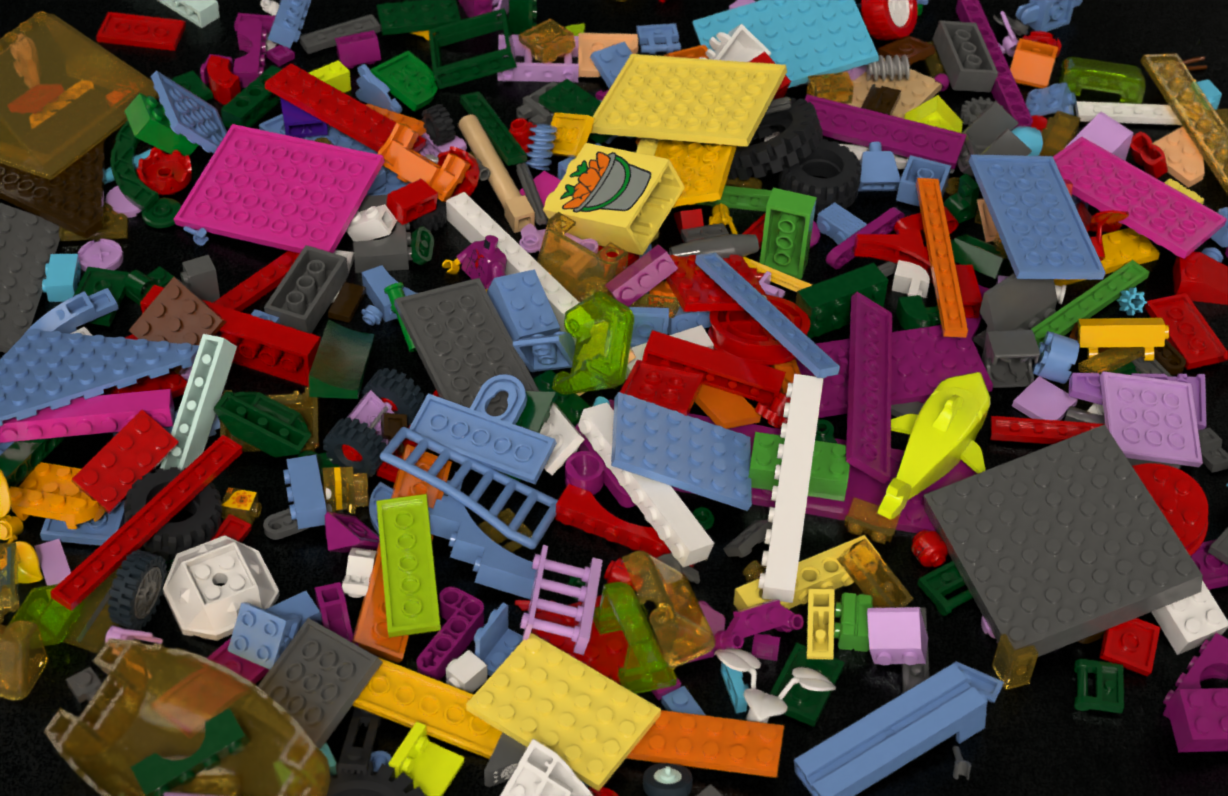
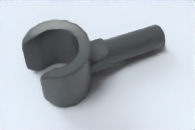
(961, 766)

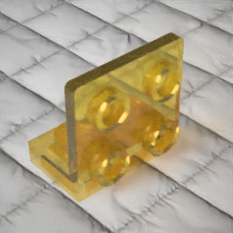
(865, 519)

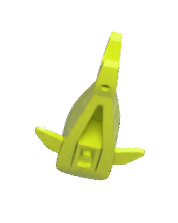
(939, 438)

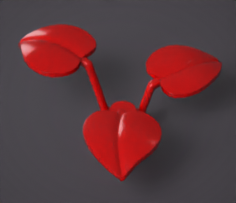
(1107, 222)

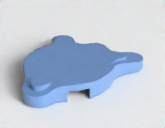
(375, 91)

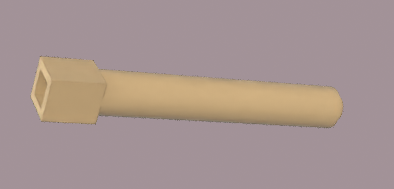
(517, 207)

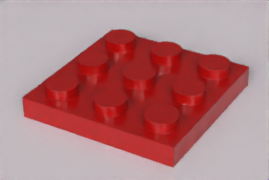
(664, 385)

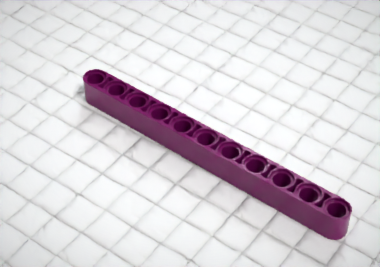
(1004, 88)

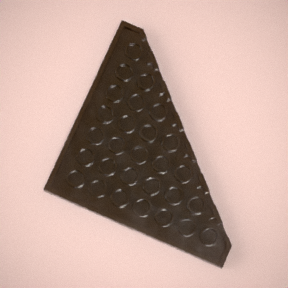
(68, 200)

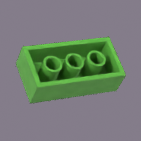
(788, 231)
(828, 467)

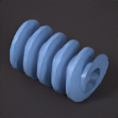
(541, 146)

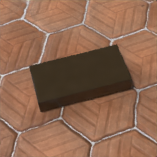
(347, 302)

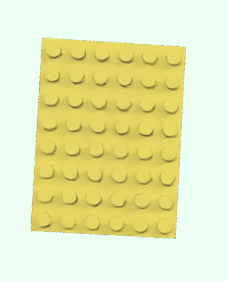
(688, 99)

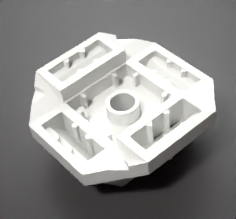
(211, 609)

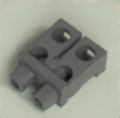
(535, 111)

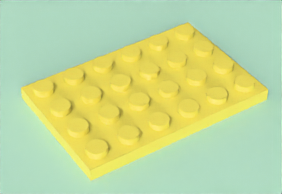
(565, 707)

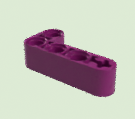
(463, 615)

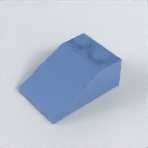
(546, 351)

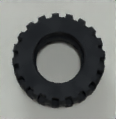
(829, 161)
(179, 535)

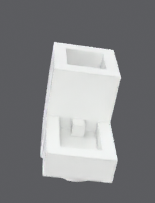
(911, 279)
(358, 572)

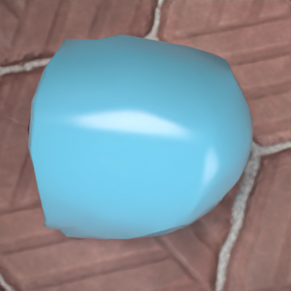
(1030, 137)

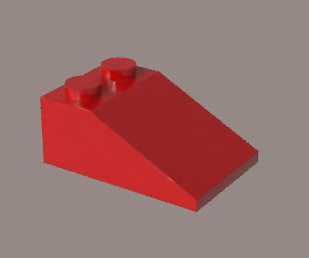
(1201, 278)

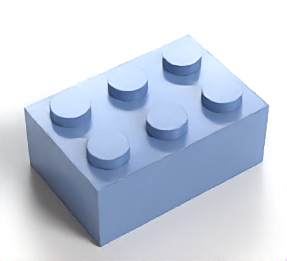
(523, 305)

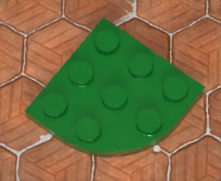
(408, 80)

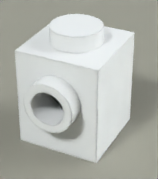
(466, 672)

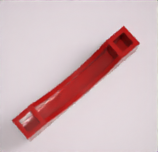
(581, 510)

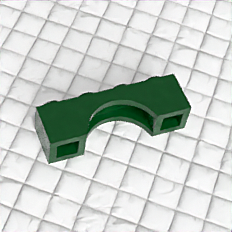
(222, 738)

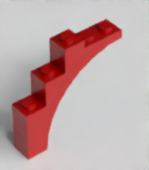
(909, 247)

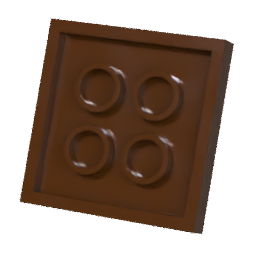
(177, 318)

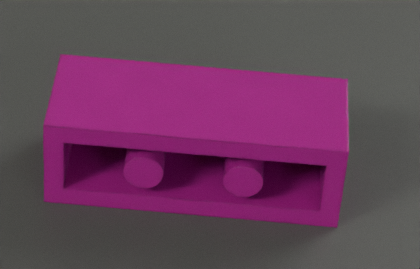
(641, 276)

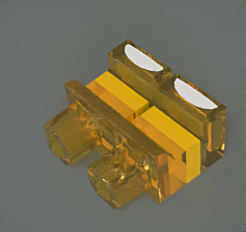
(344, 489)

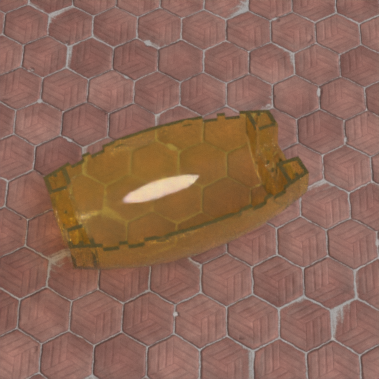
(160, 705)

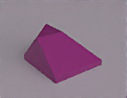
(348, 532)

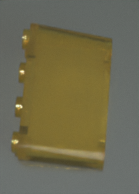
(572, 262)

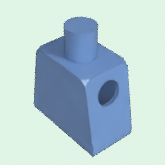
(878, 170)

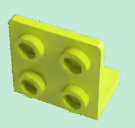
(425, 762)

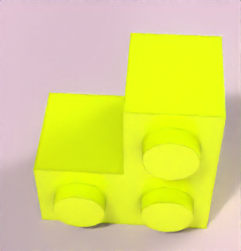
(937, 114)

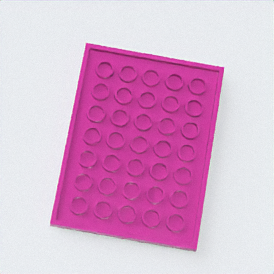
(279, 190)

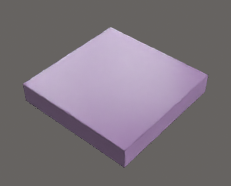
(1044, 401)

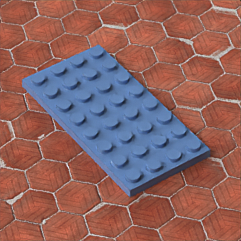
(1036, 217)

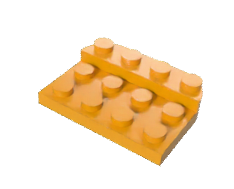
(53, 495)

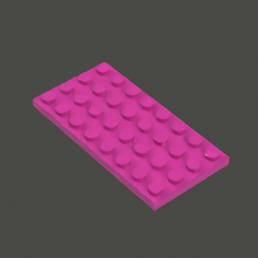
(1153, 206)

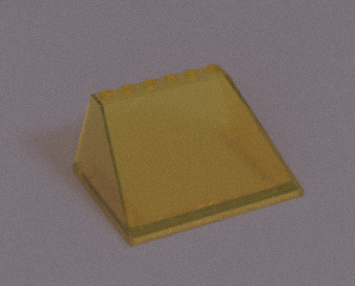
(59, 95)

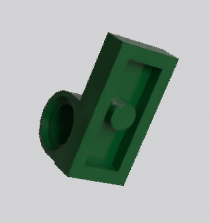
(964, 203)
(139, 284)

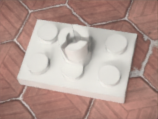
(566, 437)

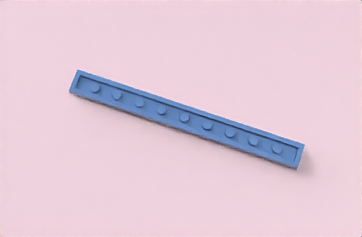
(768, 315)

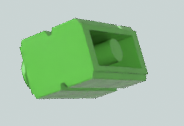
(853, 621)

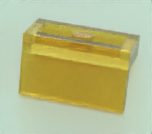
(1012, 665)

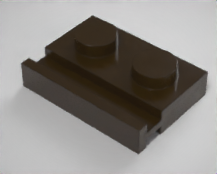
(881, 99)

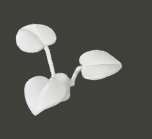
(760, 703)

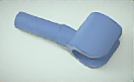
(199, 235)

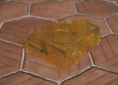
(548, 41)

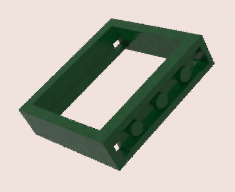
(476, 66)

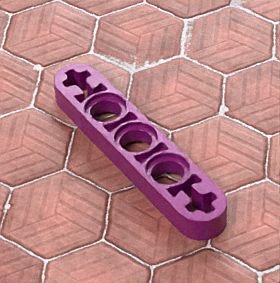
(882, 225)

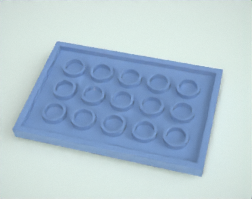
(681, 451)

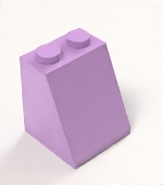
(1108, 135)

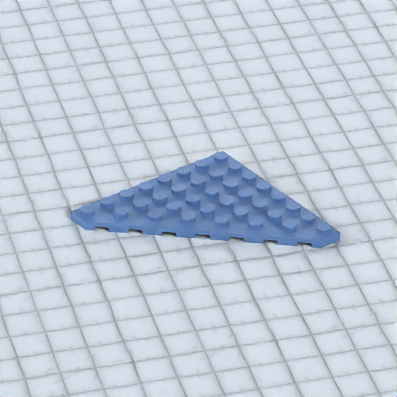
(59, 366)

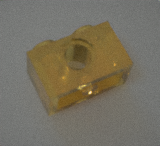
(832, 87)

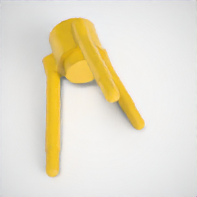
(720, 215)

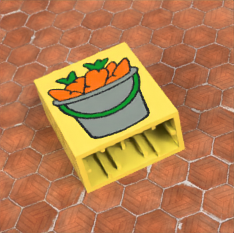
(616, 196)

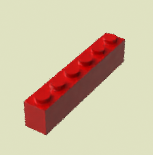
(720, 369)

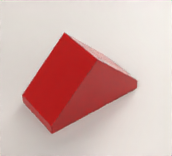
(689, 219)

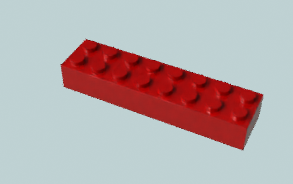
(262, 342)

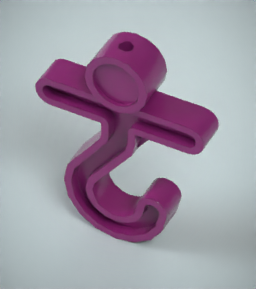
(589, 471)

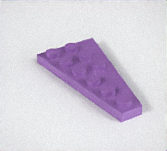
(1088, 388)

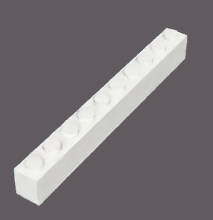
(477, 224)
(792, 489)

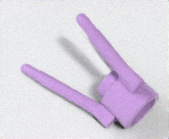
(1009, 42)
(126, 634)

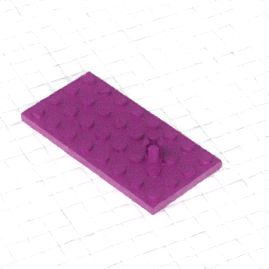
(919, 365)

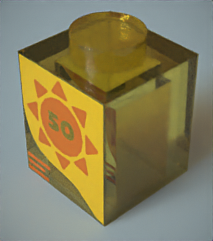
(241, 504)

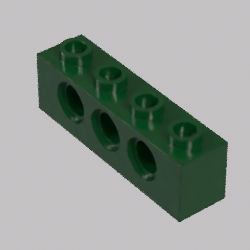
(251, 102)

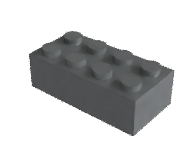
(965, 56)
(308, 289)

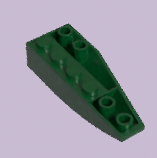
(522, 15)

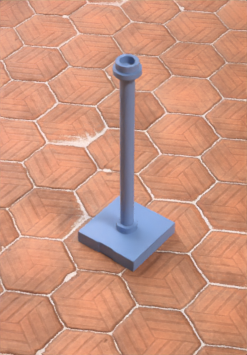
(648, 319)

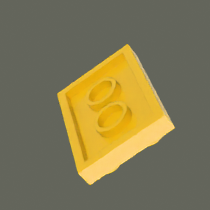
(571, 133)

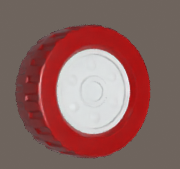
(889, 18)

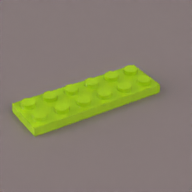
(408, 566)

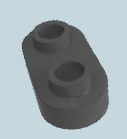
(280, 525)

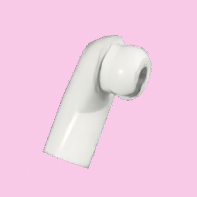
(270, 7)

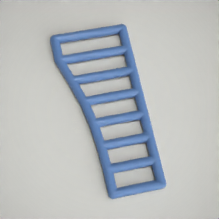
(472, 501)

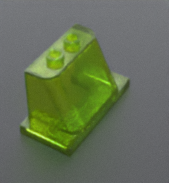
(645, 662)

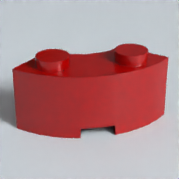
(221, 80)

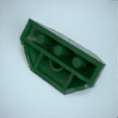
(263, 423)

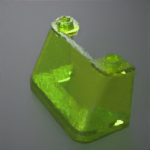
(1104, 77)
(602, 345)

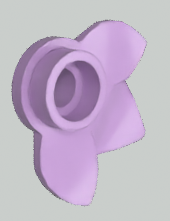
(531, 238)

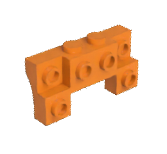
(413, 166)

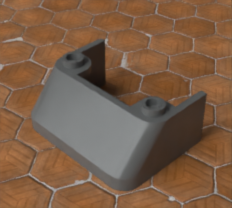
(991, 136)

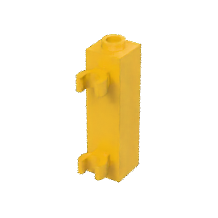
(1122, 333)

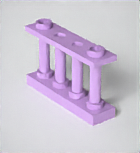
(538, 71)
(586, 594)

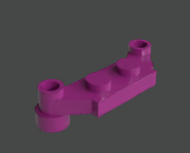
(757, 620)

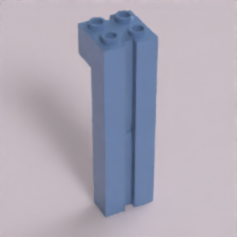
(894, 735)

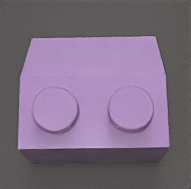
(897, 636)

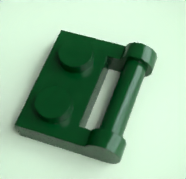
(942, 582)
(1108, 686)

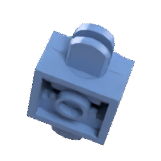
(1046, 14)

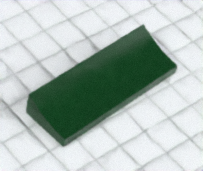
(340, 363)

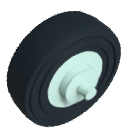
(667, 780)

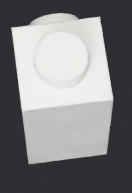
(371, 224)

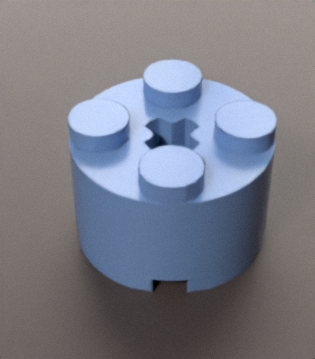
(1056, 357)

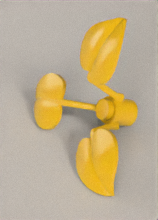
(10, 527)

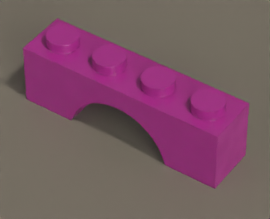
(250, 39)
(334, 610)
(1210, 664)

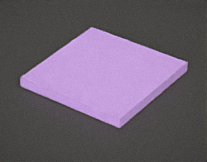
(1152, 418)

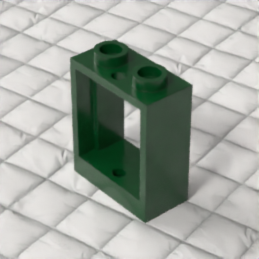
(980, 254)

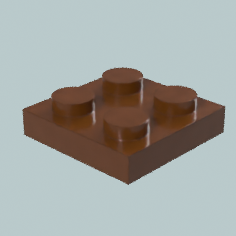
(909, 46)

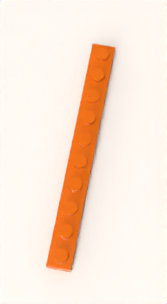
(941, 258)

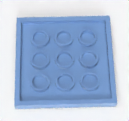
(189, 114)

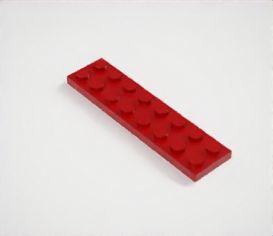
(334, 107)

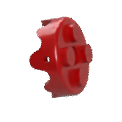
(158, 164)
(471, 175)

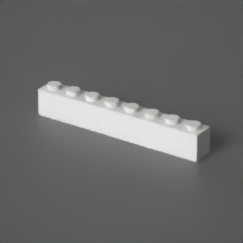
(655, 499)

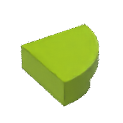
(578, 28)

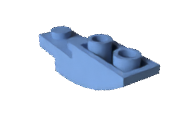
(76, 312)

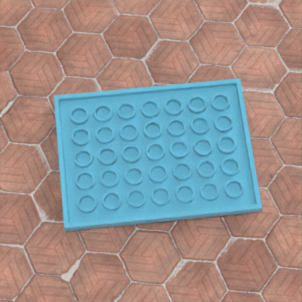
(801, 34)

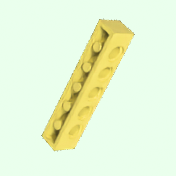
(816, 572)

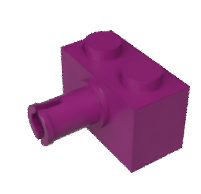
(358, 49)

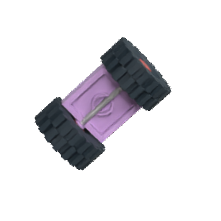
(358, 438)

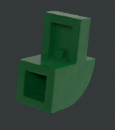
(914, 315)

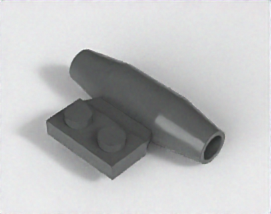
(714, 239)

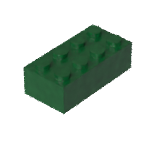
(830, 301)

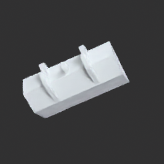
(735, 46)

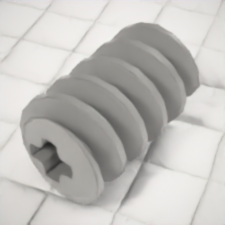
(889, 67)

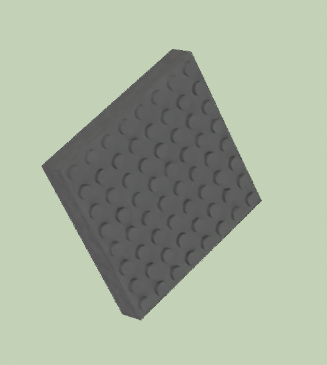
(1062, 543)

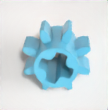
(1136, 305)

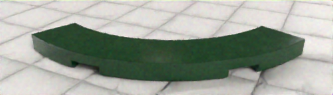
(124, 173)

